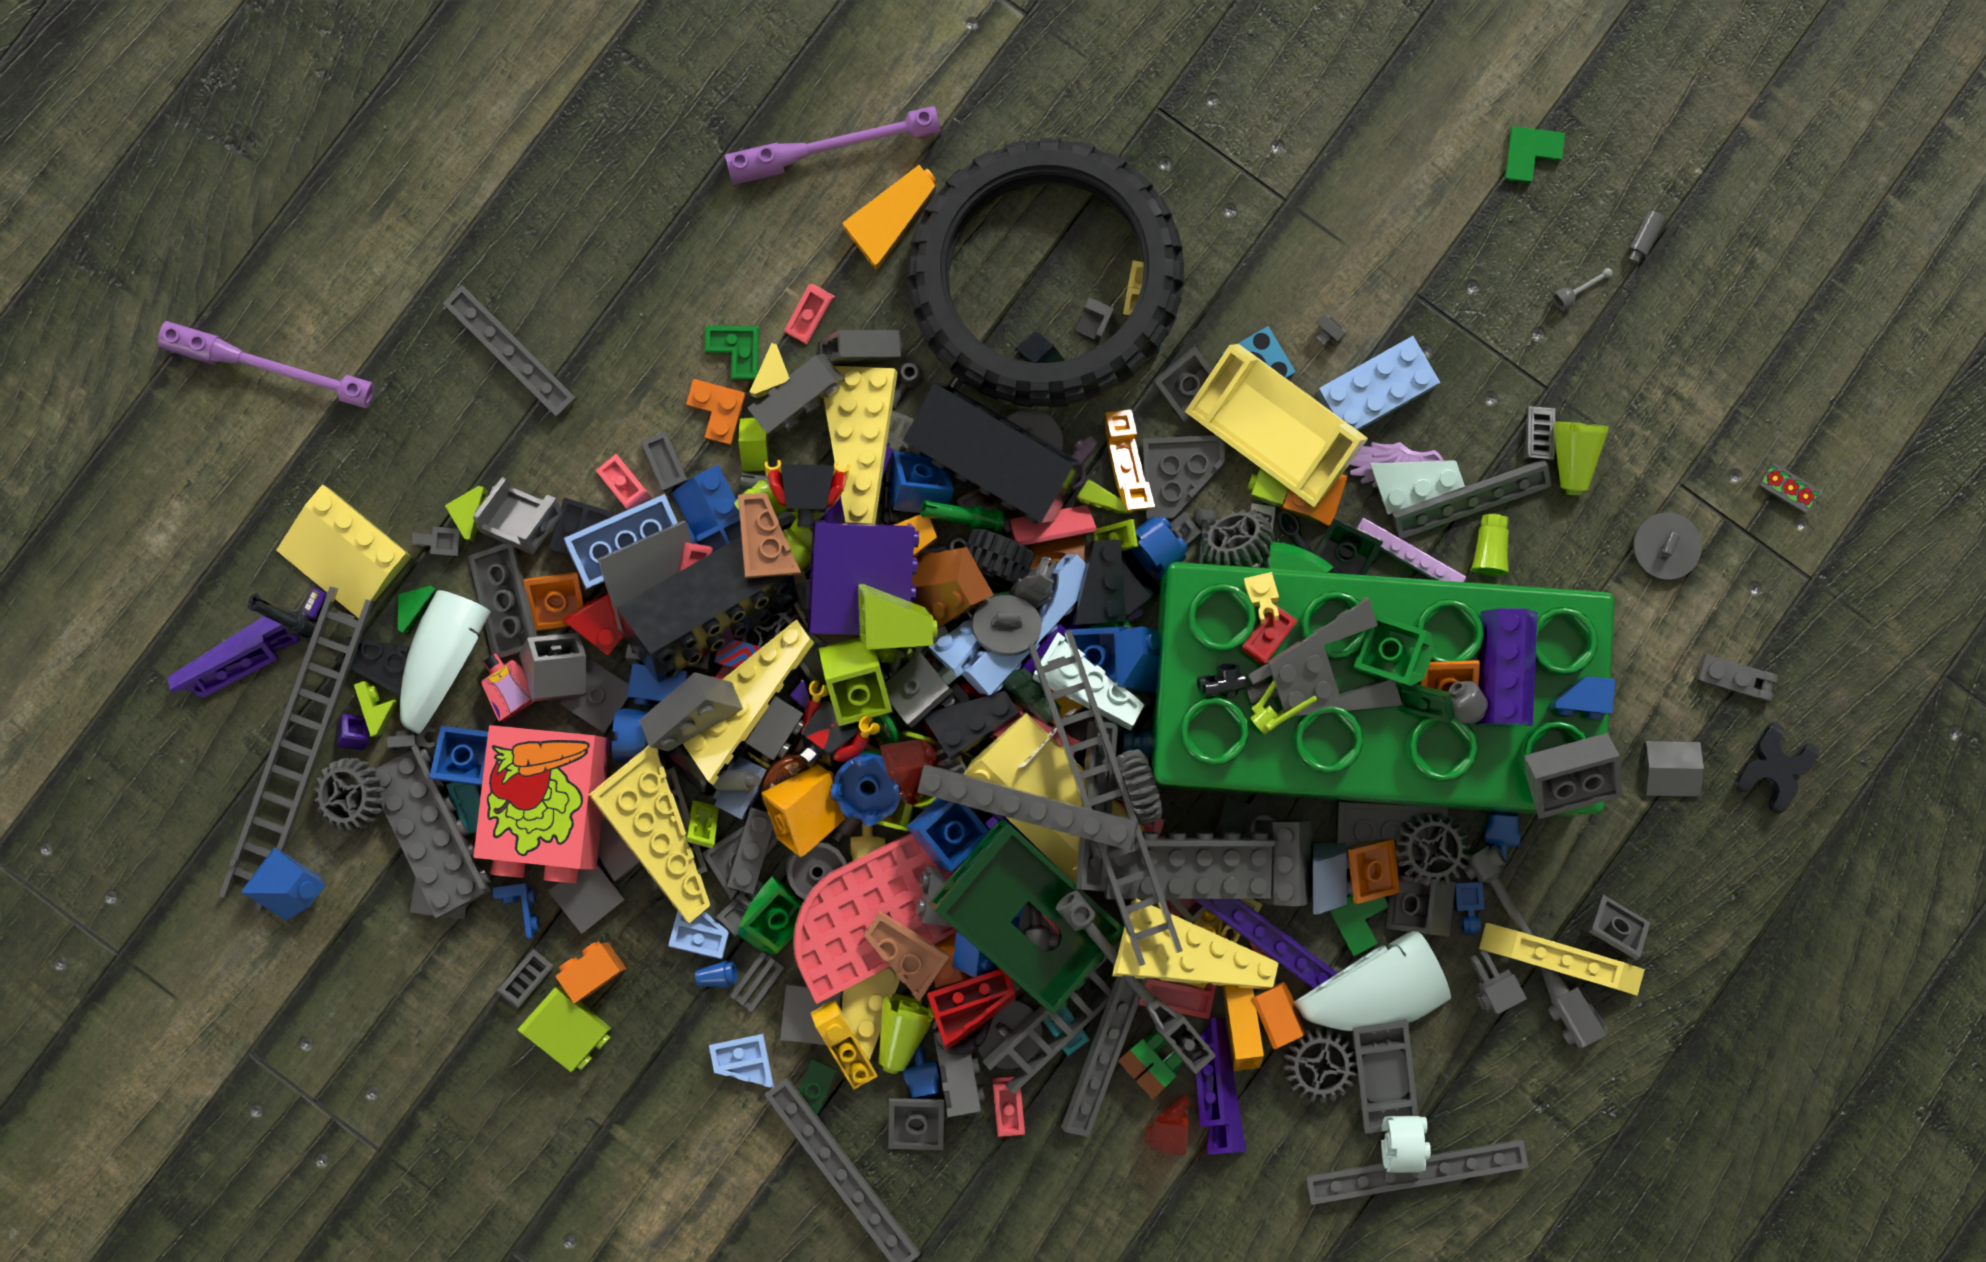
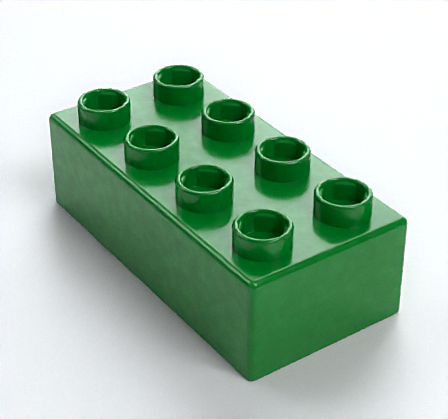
(1371, 751)

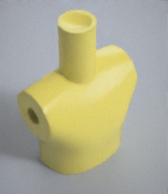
(866, 843)

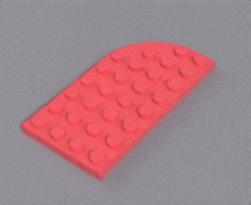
(842, 905)

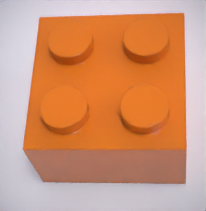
(590, 972)

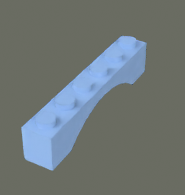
(988, 669)

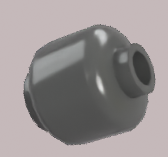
(1468, 702)

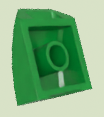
(1294, 558)
(1396, 652)
(771, 917)

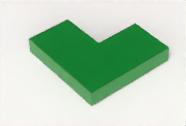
(1525, 146)
(741, 343)
(1352, 923)

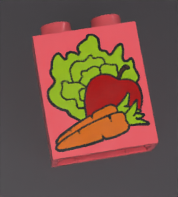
(539, 802)

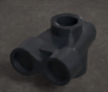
(1226, 682)

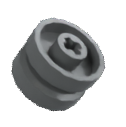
(800, 868)

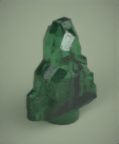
(1029, 694)

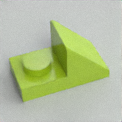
(376, 715)

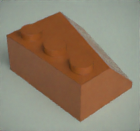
(949, 585)

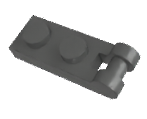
(1736, 677)

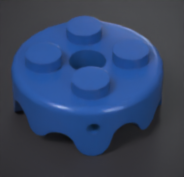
(857, 802)

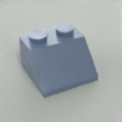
(739, 802)
(1330, 876)

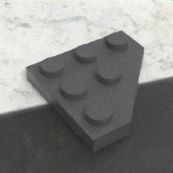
(1179, 470)

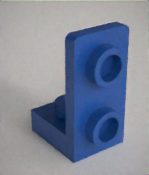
(528, 896)

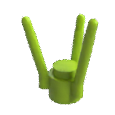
(1267, 718)

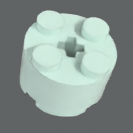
(1405, 1144)

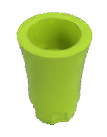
(1492, 546)

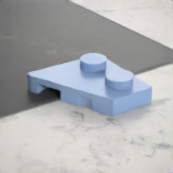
(956, 647)
(700, 936)
(743, 1059)

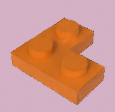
(724, 406)

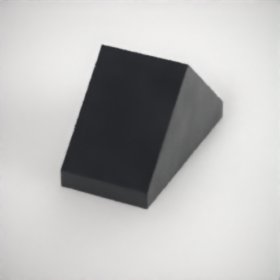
(1038, 349)

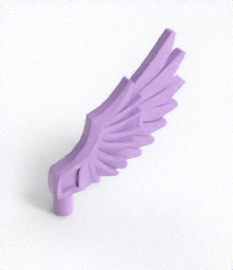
(1387, 454)

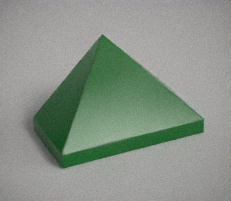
(412, 607)

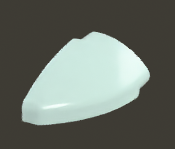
(437, 655)
(1380, 988)

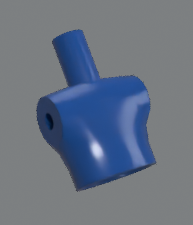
(1503, 831)
(923, 1076)

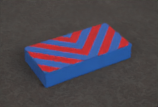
(735, 653)

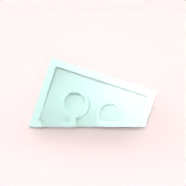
(1414, 482)

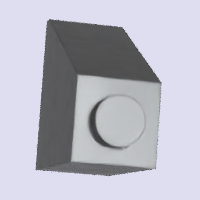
(861, 346)

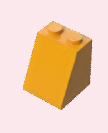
(803, 809)

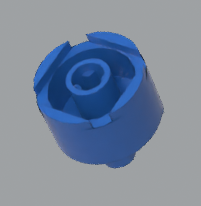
(1158, 546)
(628, 734)

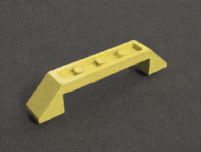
(1561, 958)

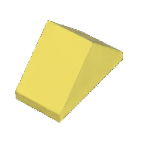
(771, 373)

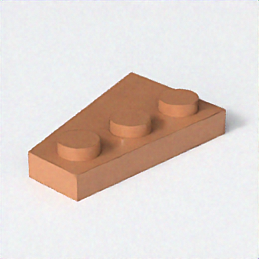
(906, 952)

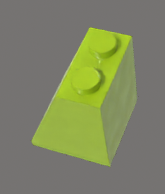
(892, 621)
(854, 681)
(565, 1029)

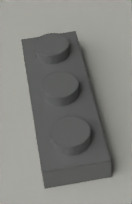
(751, 851)

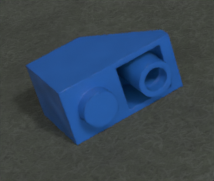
(1586, 696)

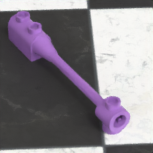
(772, 158)
(214, 349)

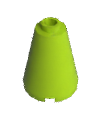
(1578, 453)
(902, 1030)

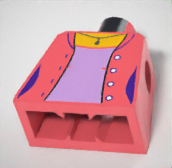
(506, 687)

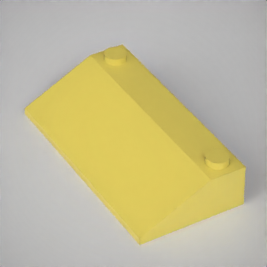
(1275, 424)
(1043, 775)

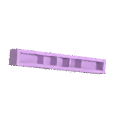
(1410, 555)

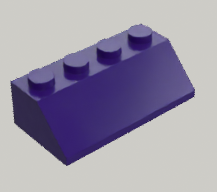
(1508, 666)

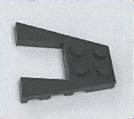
(1306, 671)

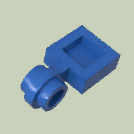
(1469, 898)

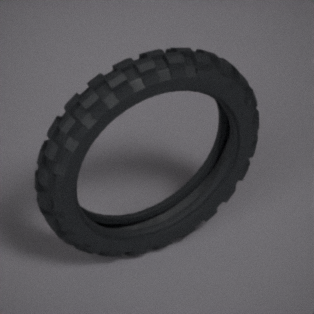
(1025, 165)

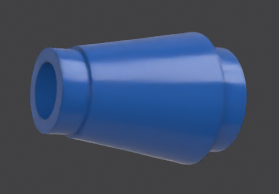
(717, 975)

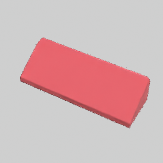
(1068, 523)

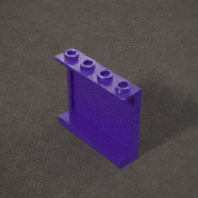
(853, 556)

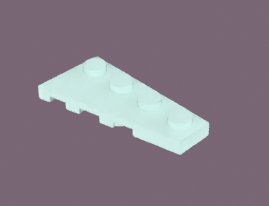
(1112, 701)

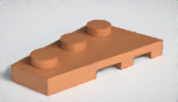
(763, 542)

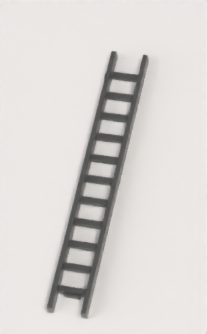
(280, 741)
(1122, 791)
(1070, 1031)

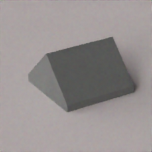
(1617, 928)

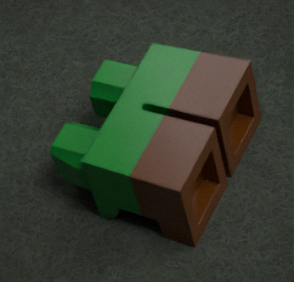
(1141, 1055)

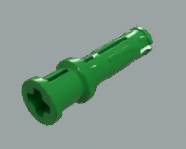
(974, 516)

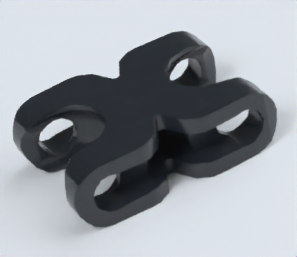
(1776, 767)

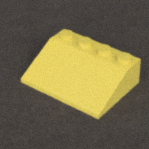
(342, 550)

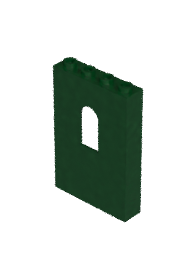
(992, 890)

